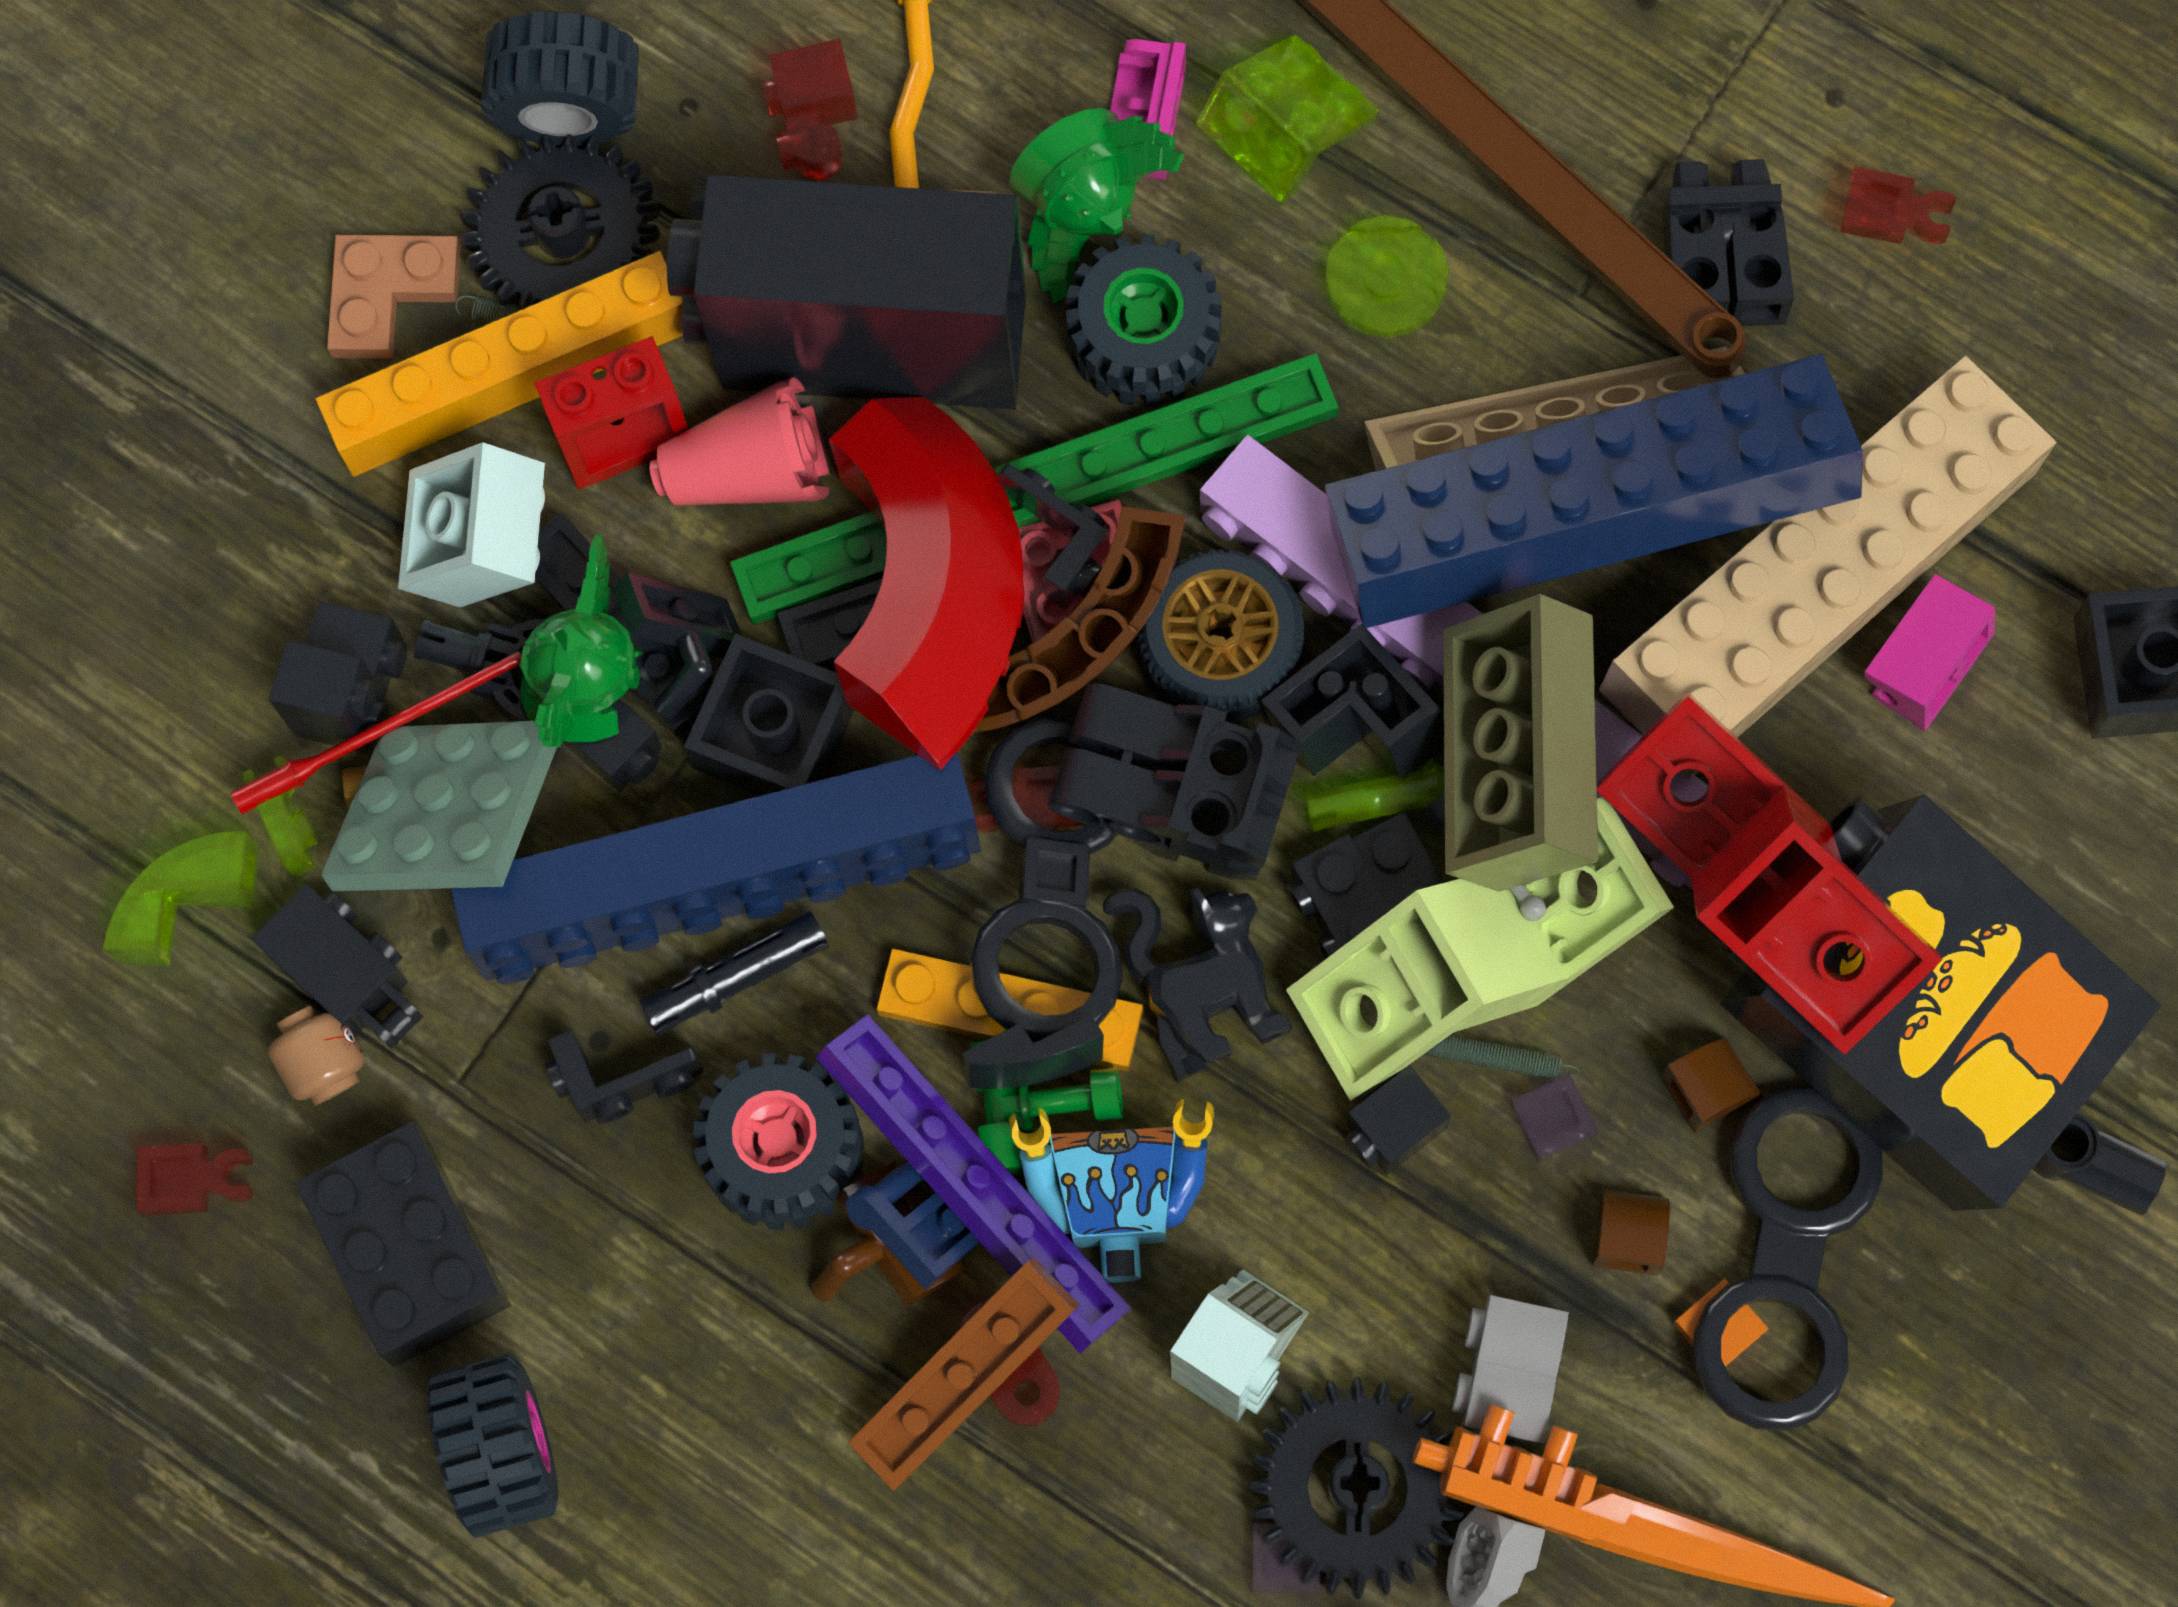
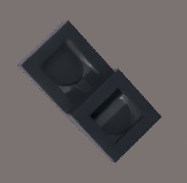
(1014, 1060)

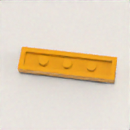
(943, 998)

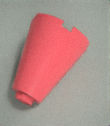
(747, 454)

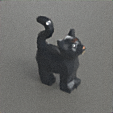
(1199, 987)

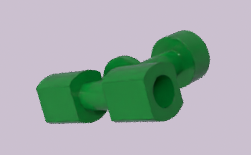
(1101, 1095)

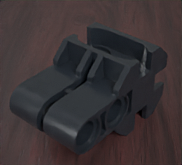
(1150, 769)

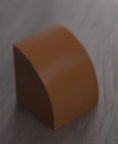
(1709, 1084)
(1632, 1232)

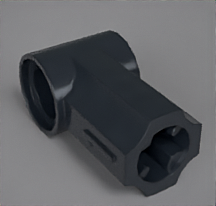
(2106, 1167)

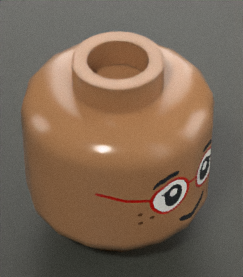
(315, 1056)

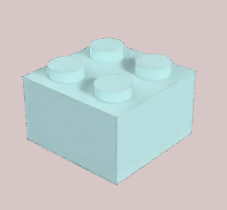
(472, 525)

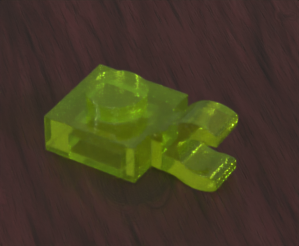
(289, 830)

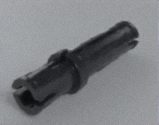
(723, 979)

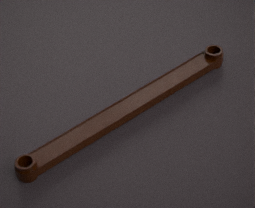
(1537, 180)

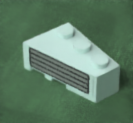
(1235, 1345)

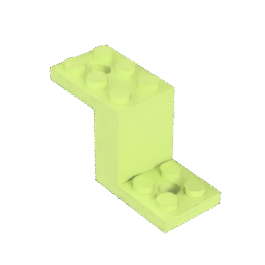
(1470, 957)

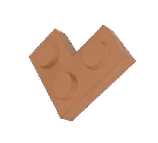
(376, 274)

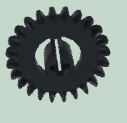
(546, 185)
(1355, 1554)

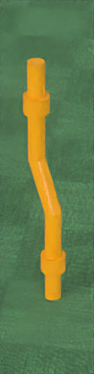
(913, 93)

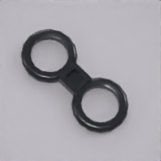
(1050, 891)
(1786, 1263)

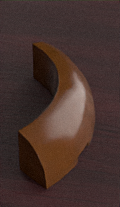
(1099, 627)

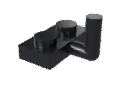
(680, 618)

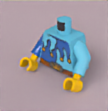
(1116, 1184)

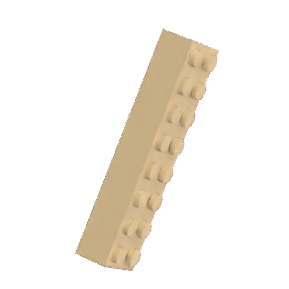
(1831, 570)

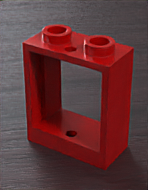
(585, 409)

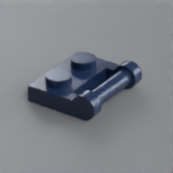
(926, 1239)

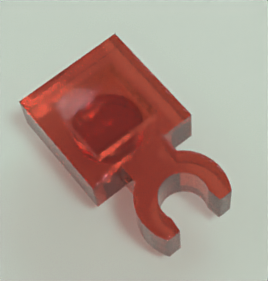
(1883, 208)
(1032, 795)
(180, 1177)

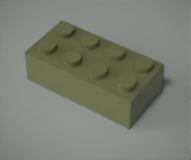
(1519, 744)

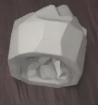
(1490, 1558)

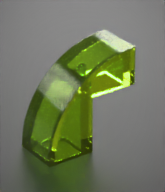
(201, 872)

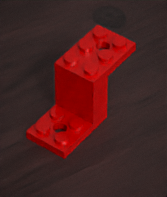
(1768, 874)

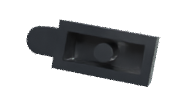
(337, 965)

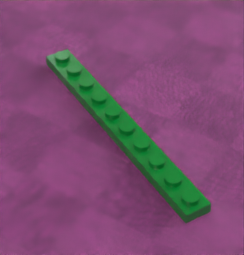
(1080, 471)

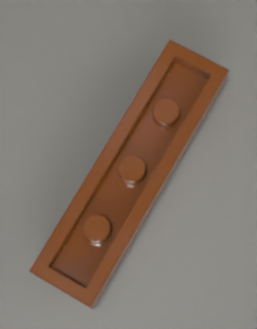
(963, 1373)

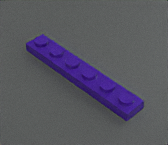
(967, 1174)

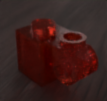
(812, 94)

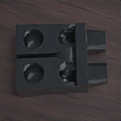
(1737, 225)

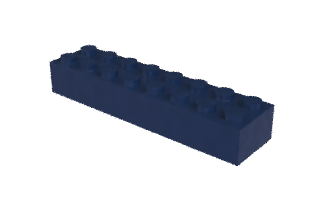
(1595, 490)
(718, 867)

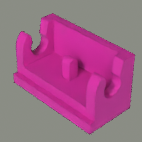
(1150, 84)
(1931, 651)

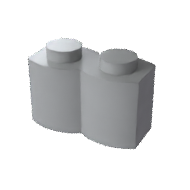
(1512, 1367)

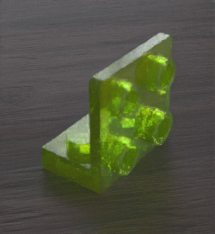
(1282, 113)

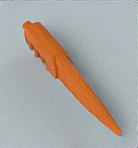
(1570, 1504)

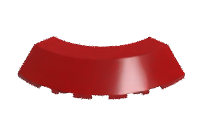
(947, 581)

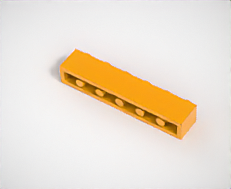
(497, 365)

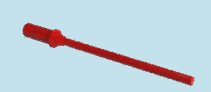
(298, 771)

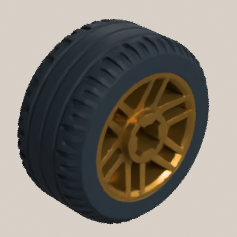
(1233, 599)

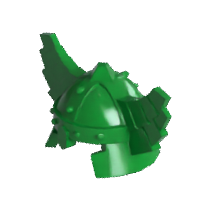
(1084, 184)
(579, 664)

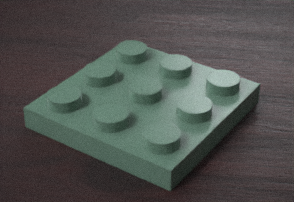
(440, 808)

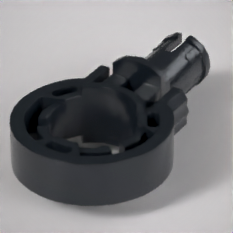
(473, 654)

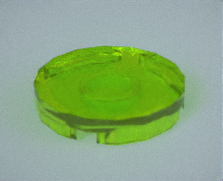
(1386, 276)

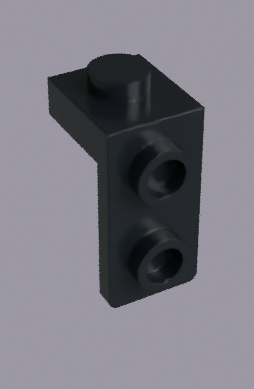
(1081, 559)
(574, 1077)

